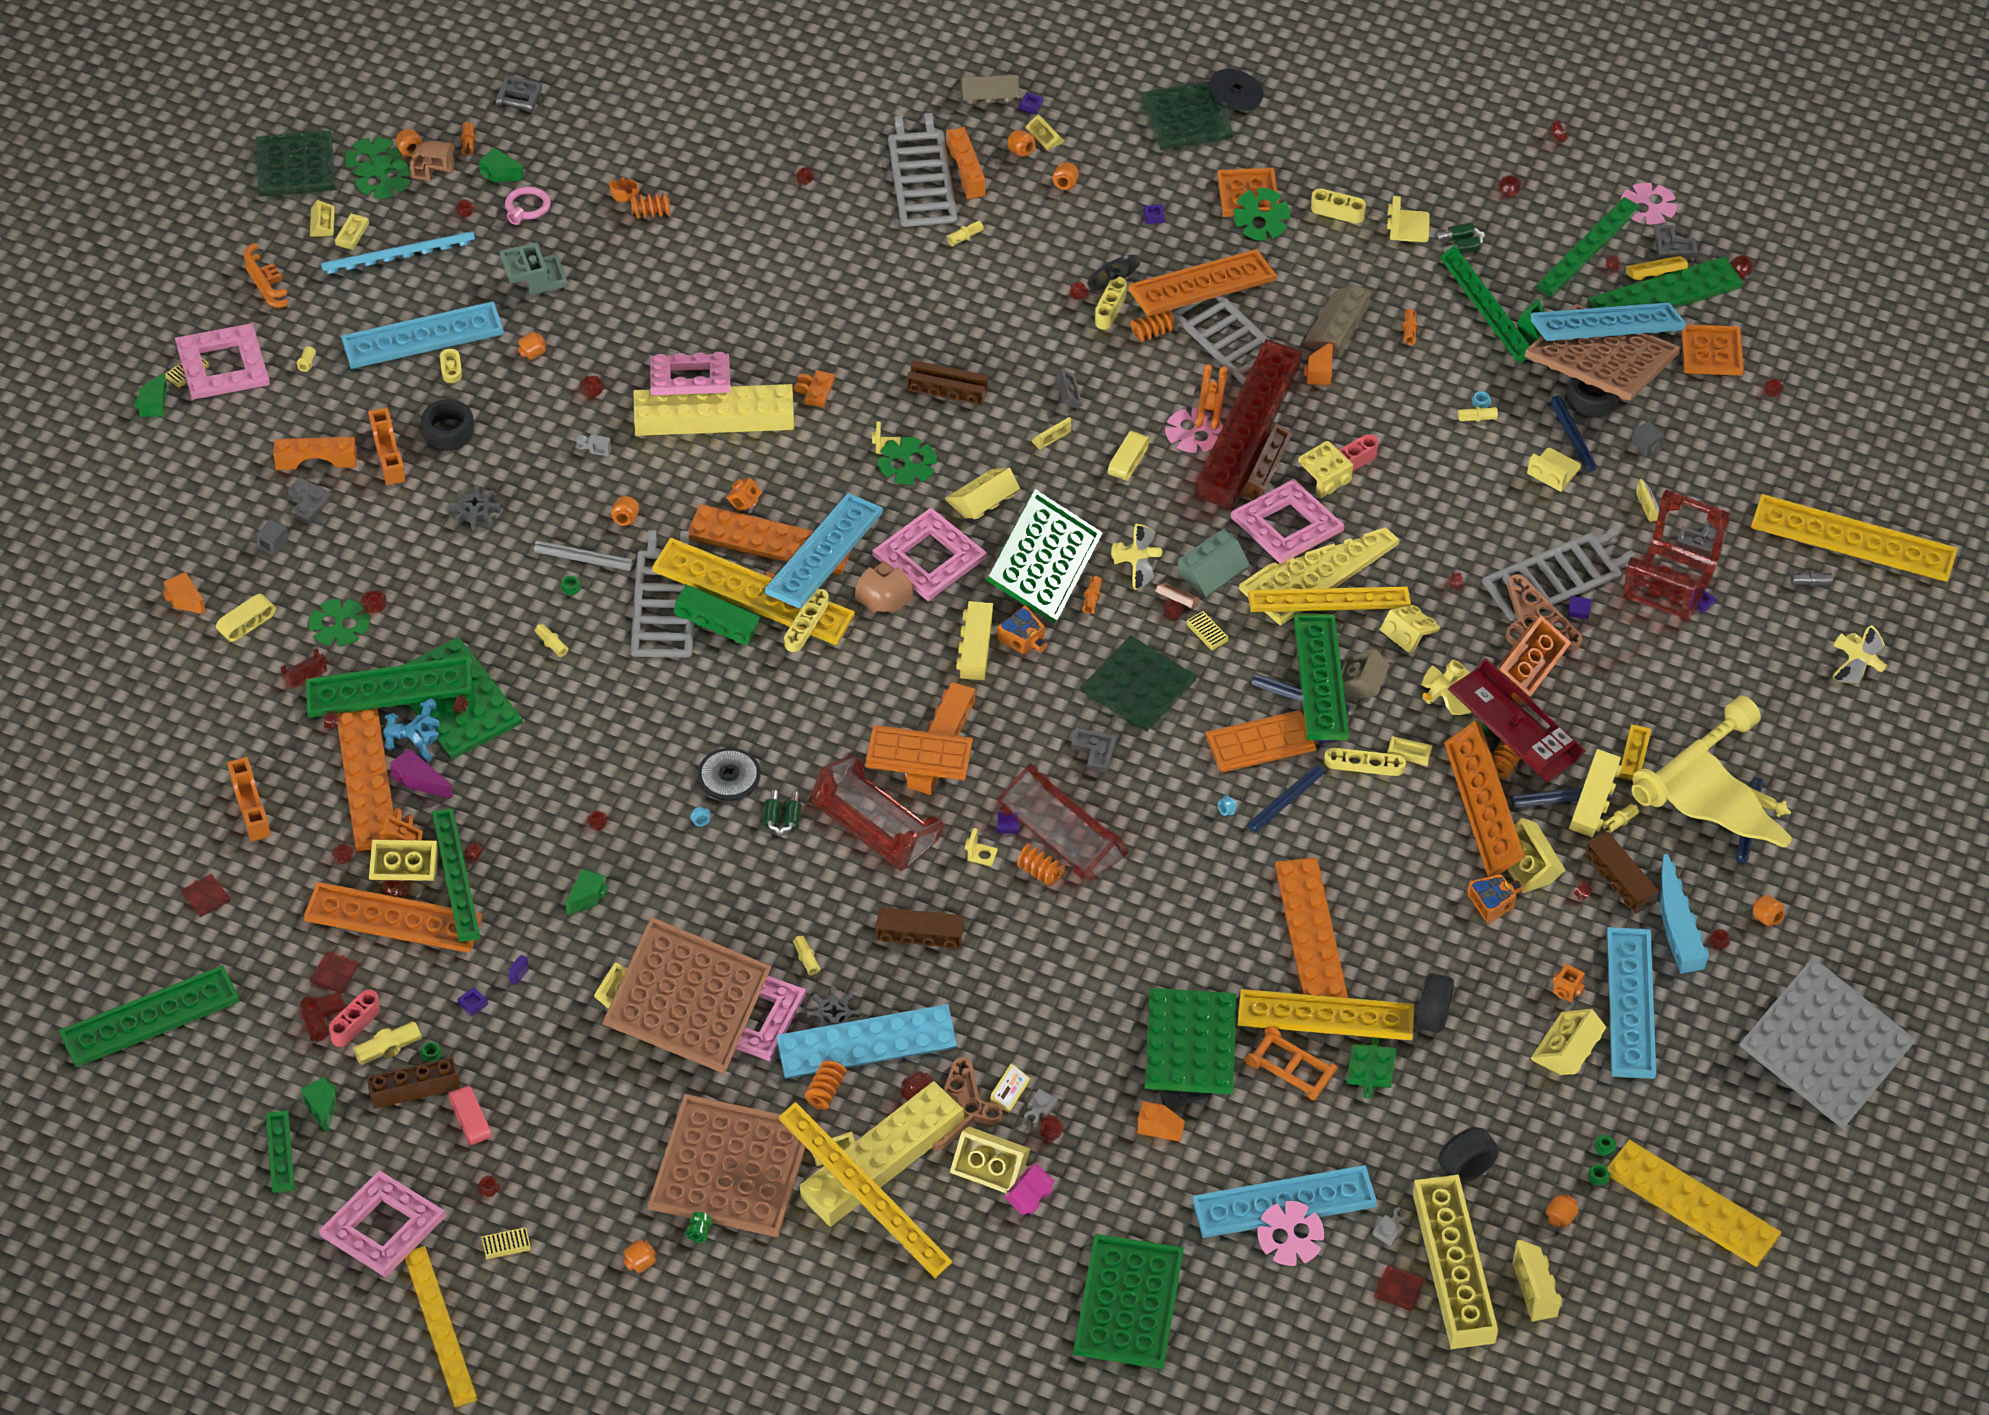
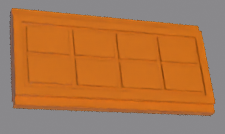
(1259, 741)
(919, 752)

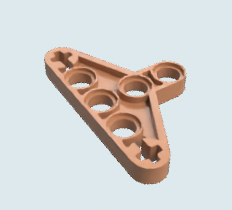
(1530, 611)
(965, 1097)

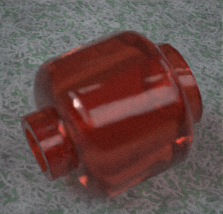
(914, 1084)

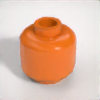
(408, 141)
(1021, 143)
(1065, 176)
(531, 345)
(625, 510)
(1768, 910)
(1562, 1210)
(639, 1256)

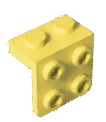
(1407, 224)
(1327, 467)
(1553, 468)
(1407, 626)

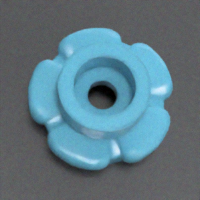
(1481, 399)
(1227, 805)
(700, 816)

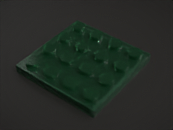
(1186, 116)
(295, 163)
(1138, 683)

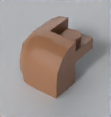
(430, 157)
(884, 588)

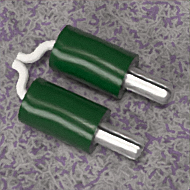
(1463, 231)
(772, 811)

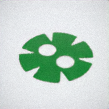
(365, 146)
(381, 164)
(1251, 210)
(906, 474)
(344, 635)

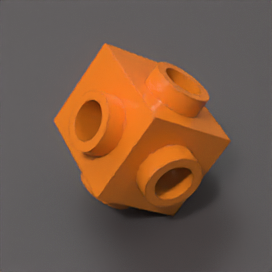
(744, 494)
(1568, 983)

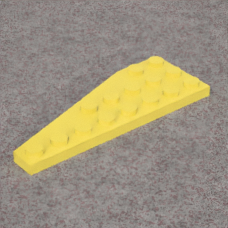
(1321, 567)

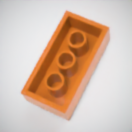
(1533, 656)

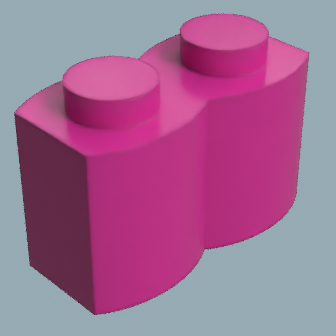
(1029, 1189)

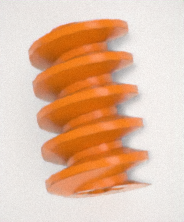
(650, 205)
(1152, 324)
(1504, 760)
(1039, 866)
(825, 1084)

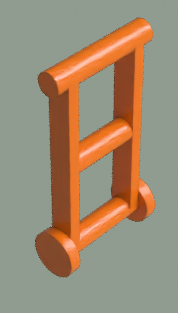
(1274, 1035)

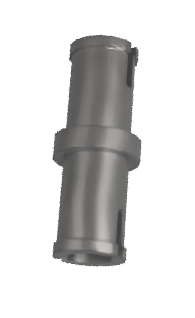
(1811, 578)

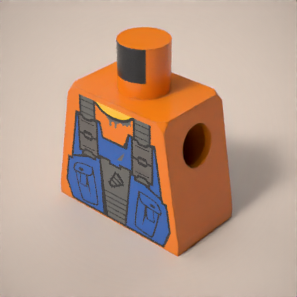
(1022, 632)
(1493, 896)

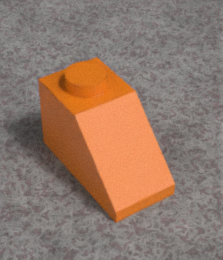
(1320, 366)
(183, 594)
(1159, 1122)

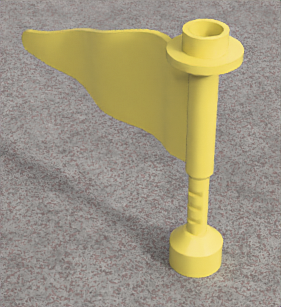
(1705, 789)

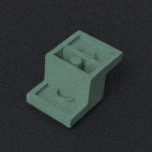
(538, 272)

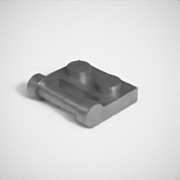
(521, 89)

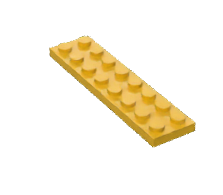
(1326, 1014)
(1693, 1203)

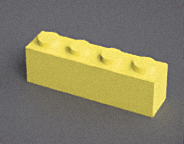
(976, 640)
(1595, 792)

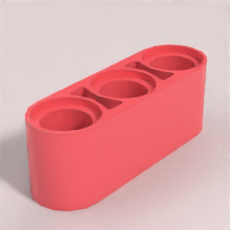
(1361, 450)
(358, 1009)
(470, 1115)

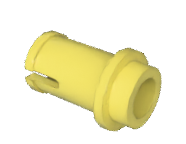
(305, 362)

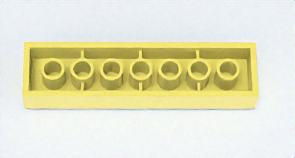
(734, 411)
(886, 1150)
(1455, 1262)

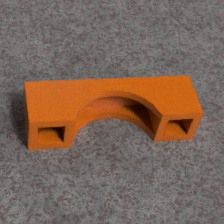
(961, 150)
(386, 446)
(337, 450)
(248, 799)

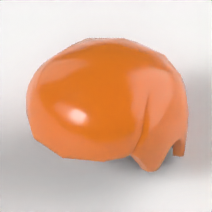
(623, 190)

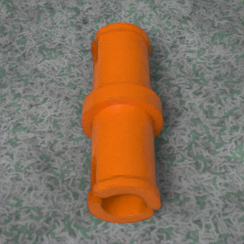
(467, 138)
(1410, 327)
(1092, 595)

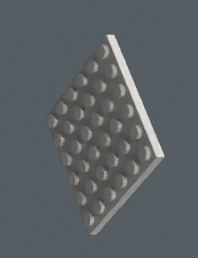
(1827, 1042)

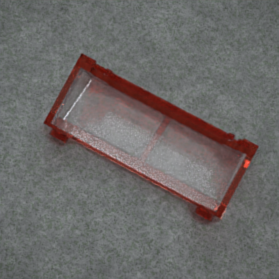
(872, 814)
(1061, 824)

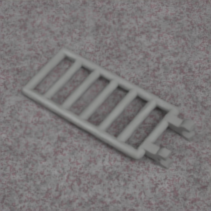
(899, 180)
(1213, 349)
(1596, 542)
(651, 553)

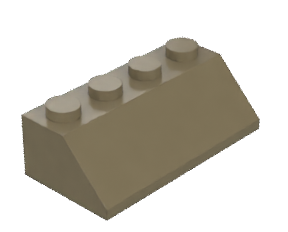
(1339, 319)

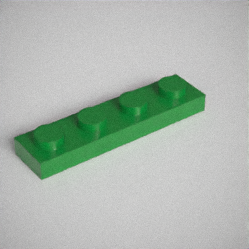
(280, 1151)

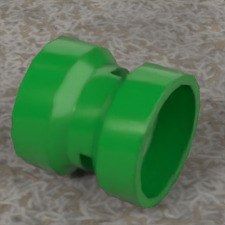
(698, 1228)

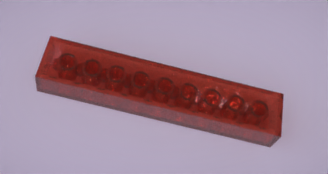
(1248, 424)

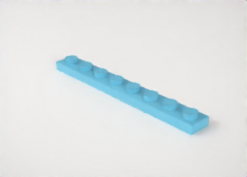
(405, 251)

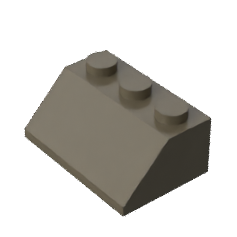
(989, 88)

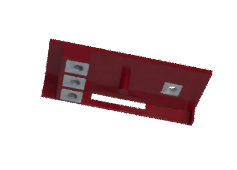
(1544, 750)

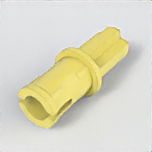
(964, 233)
(1478, 414)
(551, 640)
(1620, 818)
(806, 955)

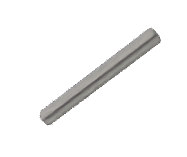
(583, 555)

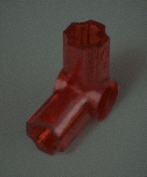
(321, 1007)

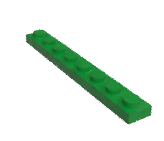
(1587, 247)
(1486, 303)
(455, 875)

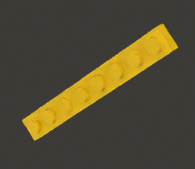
(1328, 599)
(440, 1327)

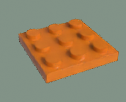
(1237, 181)
(1712, 350)

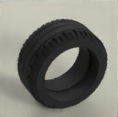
(1589, 405)
(444, 410)
(1435, 1002)
(1468, 1154)

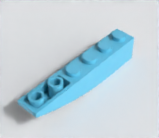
(1680, 922)

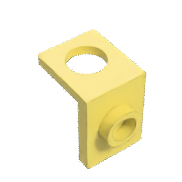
(881, 441)
(975, 848)

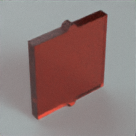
(205, 895)
(334, 972)
(1399, 1288)

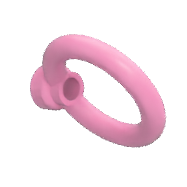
(517, 214)

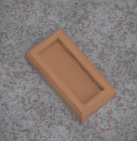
(1177, 595)

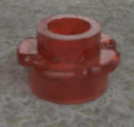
(804, 175)
(465, 208)
(1612, 263)
(1075, 293)
(1773, 387)
(1456, 581)
(1173, 609)
(461, 704)
(330, 720)
(597, 824)
(473, 851)
(345, 857)
(1583, 890)
(1719, 934)
(488, 1181)

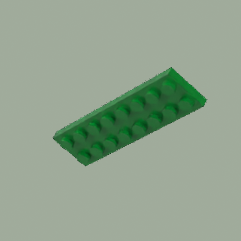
(1676, 288)
(1320, 677)
(389, 686)
(149, 1016)

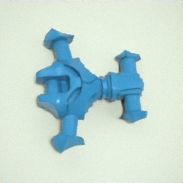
(420, 730)

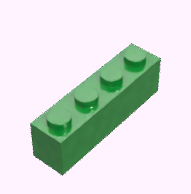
(716, 615)

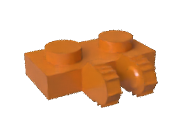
(819, 387)
(395, 829)

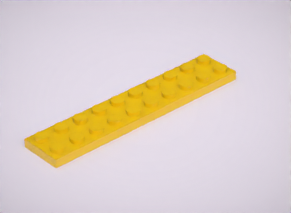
(1854, 538)
(743, 588)

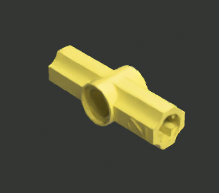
(387, 1043)

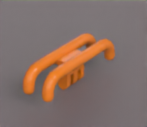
(264, 277)
(1210, 398)

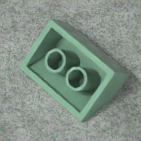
(1213, 563)

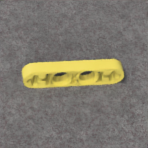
(804, 619)
(1364, 764)

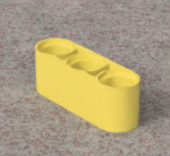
(1338, 206)
(1110, 303)
(1128, 455)
(245, 617)

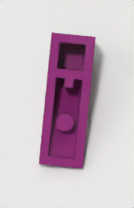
(418, 775)

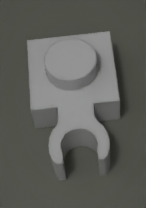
(596, 444)
(1040, 1105)
(1390, 1228)

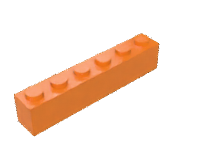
(948, 720)

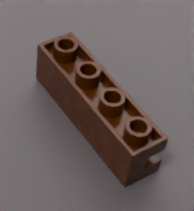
(948, 382)
(1266, 462)
(1621, 872)
(920, 927)
(413, 1082)

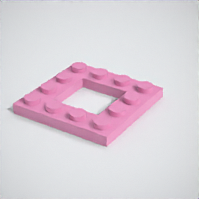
(663, 365)
(203, 386)
(930, 523)
(1322, 527)
(787, 1001)
(385, 1258)

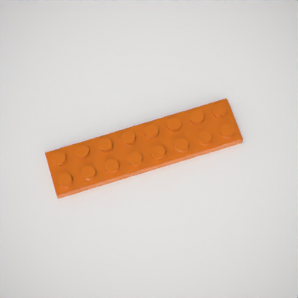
(1202, 282)
(750, 534)
(365, 774)
(1484, 799)
(385, 916)
(1310, 928)

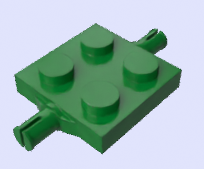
(1371, 1066)

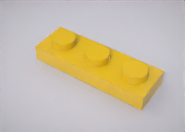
(1656, 268)
(1634, 751)

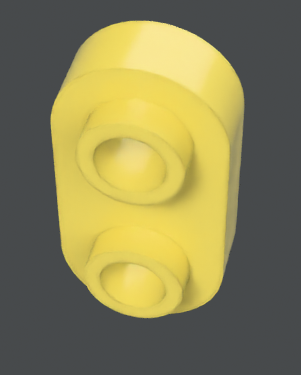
(450, 365)

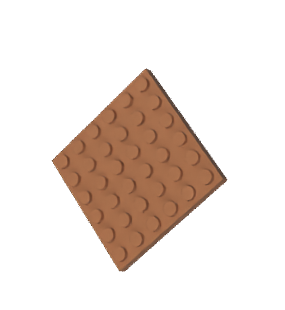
(1610, 363)
(687, 995)
(729, 1165)

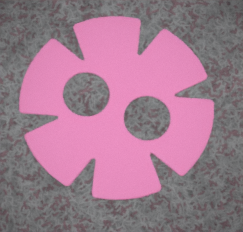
(1653, 215)
(1188, 441)
(1303, 1246)

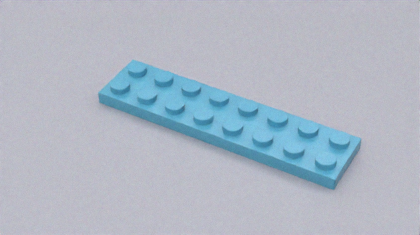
(1607, 321)
(422, 335)
(823, 550)
(1631, 1003)
(867, 1040)
(1322, 1192)

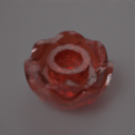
(1558, 132)
(1510, 185)
(1742, 265)
(591, 386)
(373, 596)
(400, 890)
(1051, 1128)

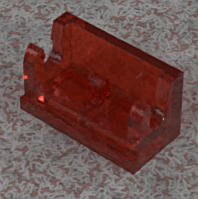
(305, 670)

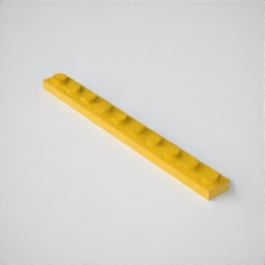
(865, 1190)

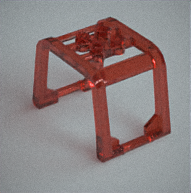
(1638, 569)

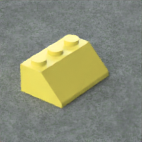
(984, 493)
(403, 860)
(1540, 862)
(1569, 1041)
(989, 1159)
(1535, 1281)

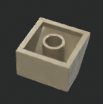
(1364, 674)

